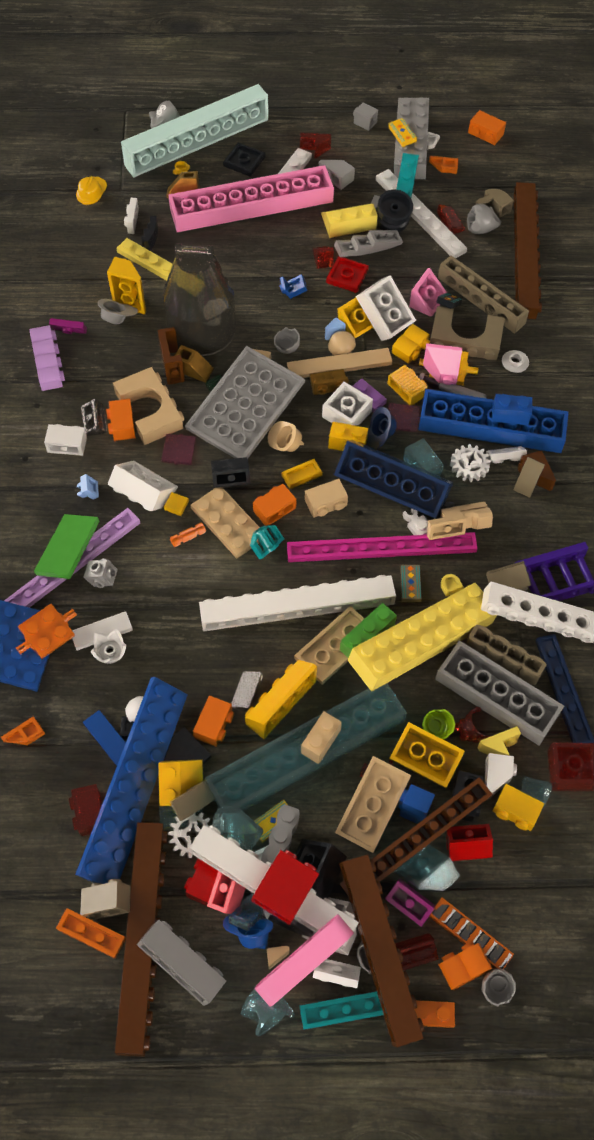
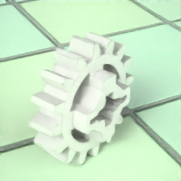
(462, 458)
(191, 824)

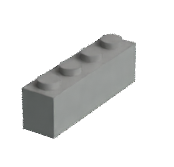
(182, 962)

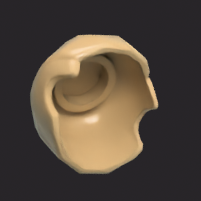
(341, 343)

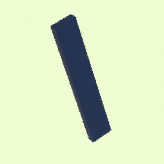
(564, 689)

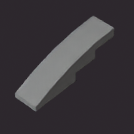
(366, 244)

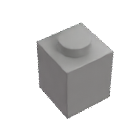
(365, 116)

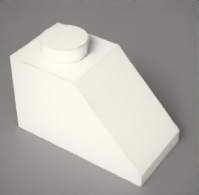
(498, 771)

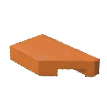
(444, 164)
(24, 733)

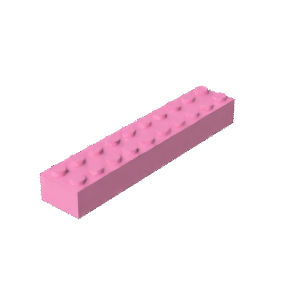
(251, 198)

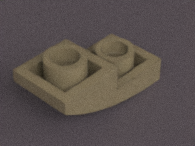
(529, 477)
(192, 800)

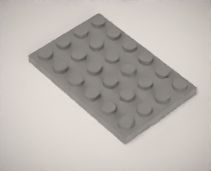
(245, 404)

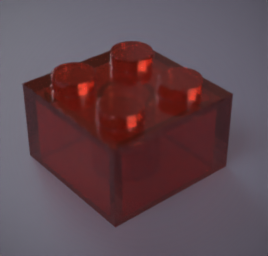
(571, 766)

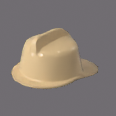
(284, 437)

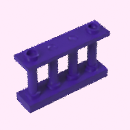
(560, 558)

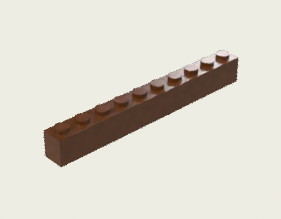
(525, 246)
(138, 966)

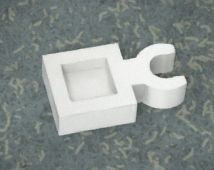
(416, 524)

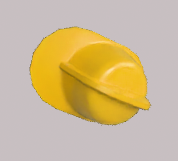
(90, 190)

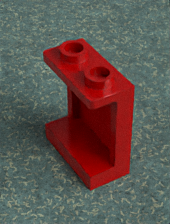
(285, 886)

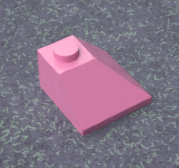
(443, 362)

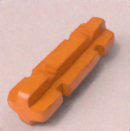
(187, 534)

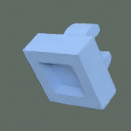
(88, 487)

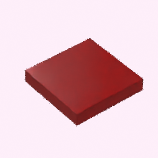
(347, 274)

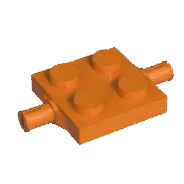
(46, 631)

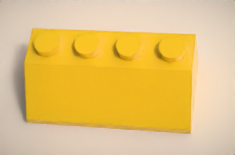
(281, 698)

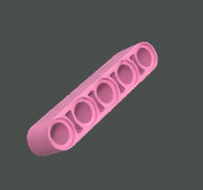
(304, 960)

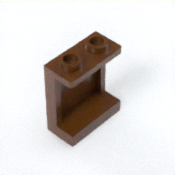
(172, 364)

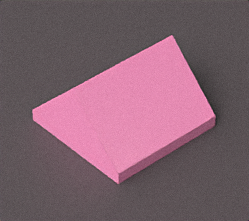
(425, 293)

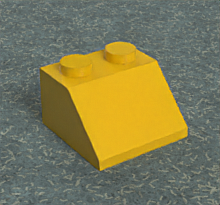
(177, 777)

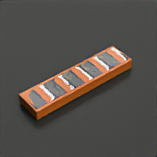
(468, 931)

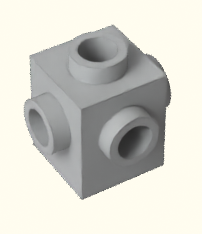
(100, 573)

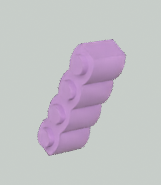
(46, 357)

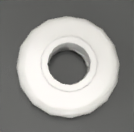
(515, 367)

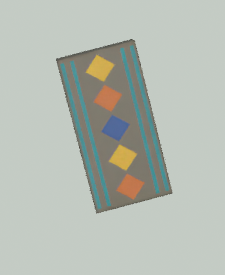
(410, 583)

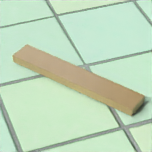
(348, 362)

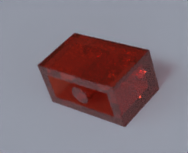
(87, 804)

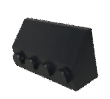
(326, 860)

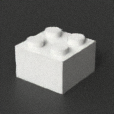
(347, 406)

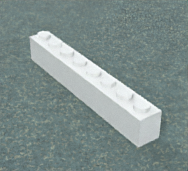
(249, 872)

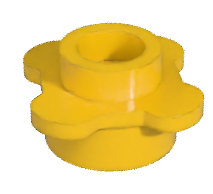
(181, 166)

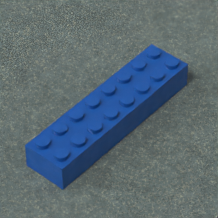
(472, 419)

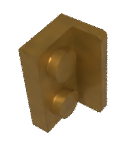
(327, 381)

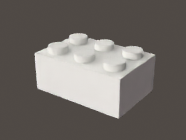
(385, 308)

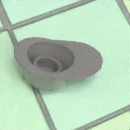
(115, 312)

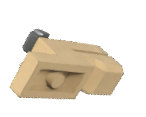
(456, 519)

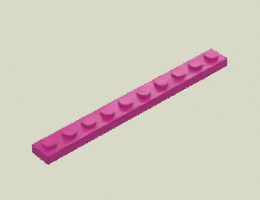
(379, 547)

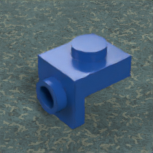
(293, 286)

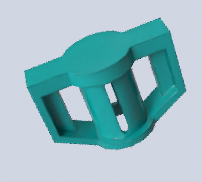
(265, 540)

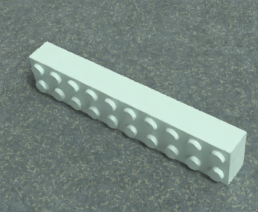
(195, 130)

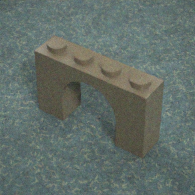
(484, 346)

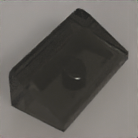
(93, 418)
(247, 690)

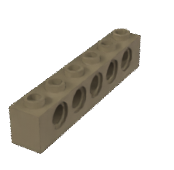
(482, 293)

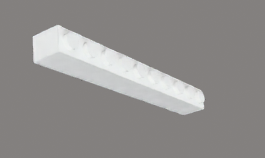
(296, 603)

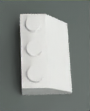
(141, 485)

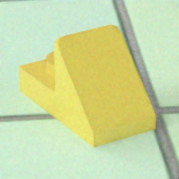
(496, 743)

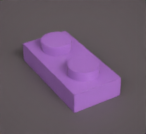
(378, 399)

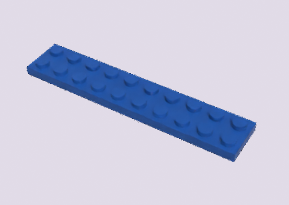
(132, 783)

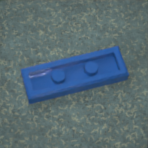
(105, 735)

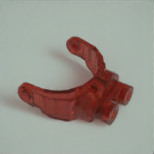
(467, 729)

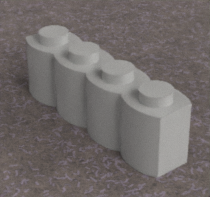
(282, 833)

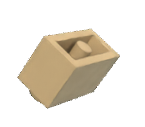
(326, 498)
(321, 737)

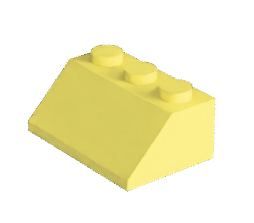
(350, 220)

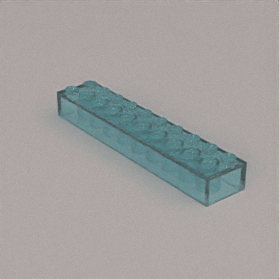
(281, 761)

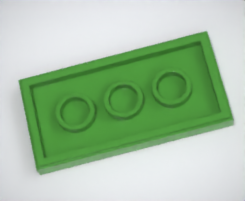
(67, 546)

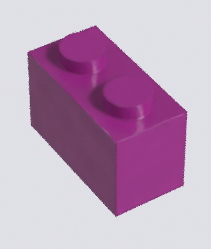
(410, 902)

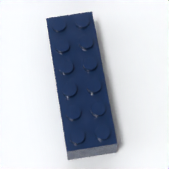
(393, 478)

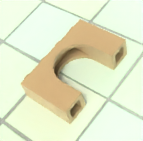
(148, 385)

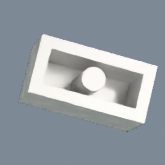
(65, 439)

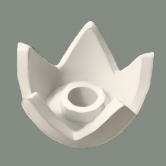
(104, 642)

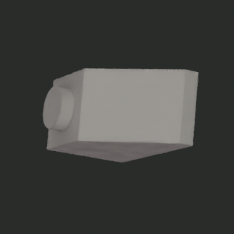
(339, 172)

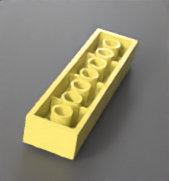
(419, 637)

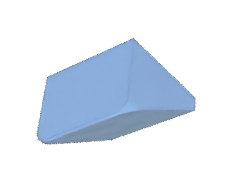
(334, 326)

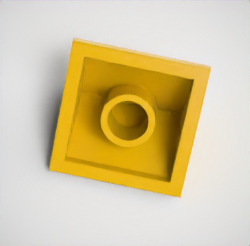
(354, 318)

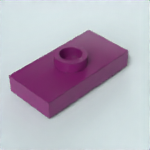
(68, 326)

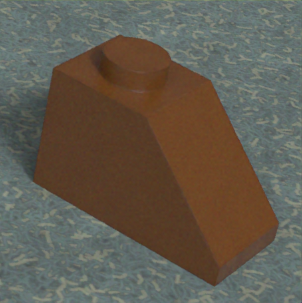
(547, 478)

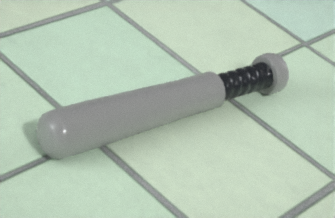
(451, 388)

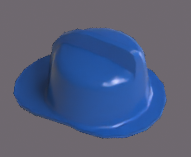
(253, 938)

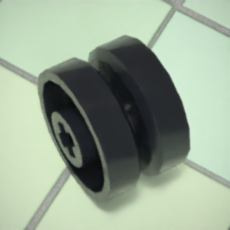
(394, 210)

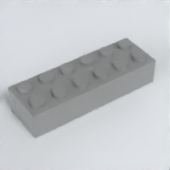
(416, 114)
(499, 692)

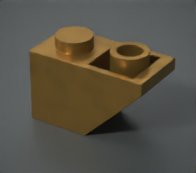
(184, 182)
(194, 364)

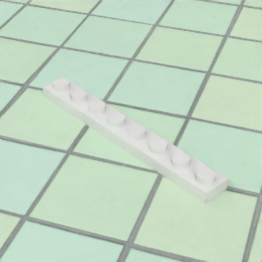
(426, 219)

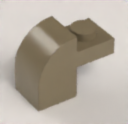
(498, 200)

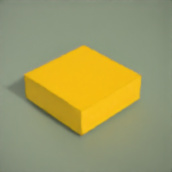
(176, 504)

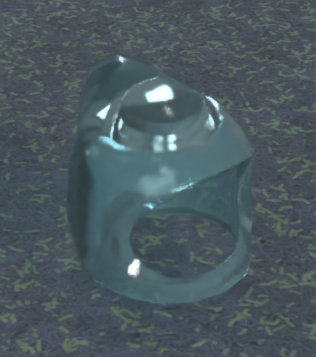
(266, 1017)

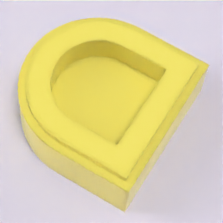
(451, 584)

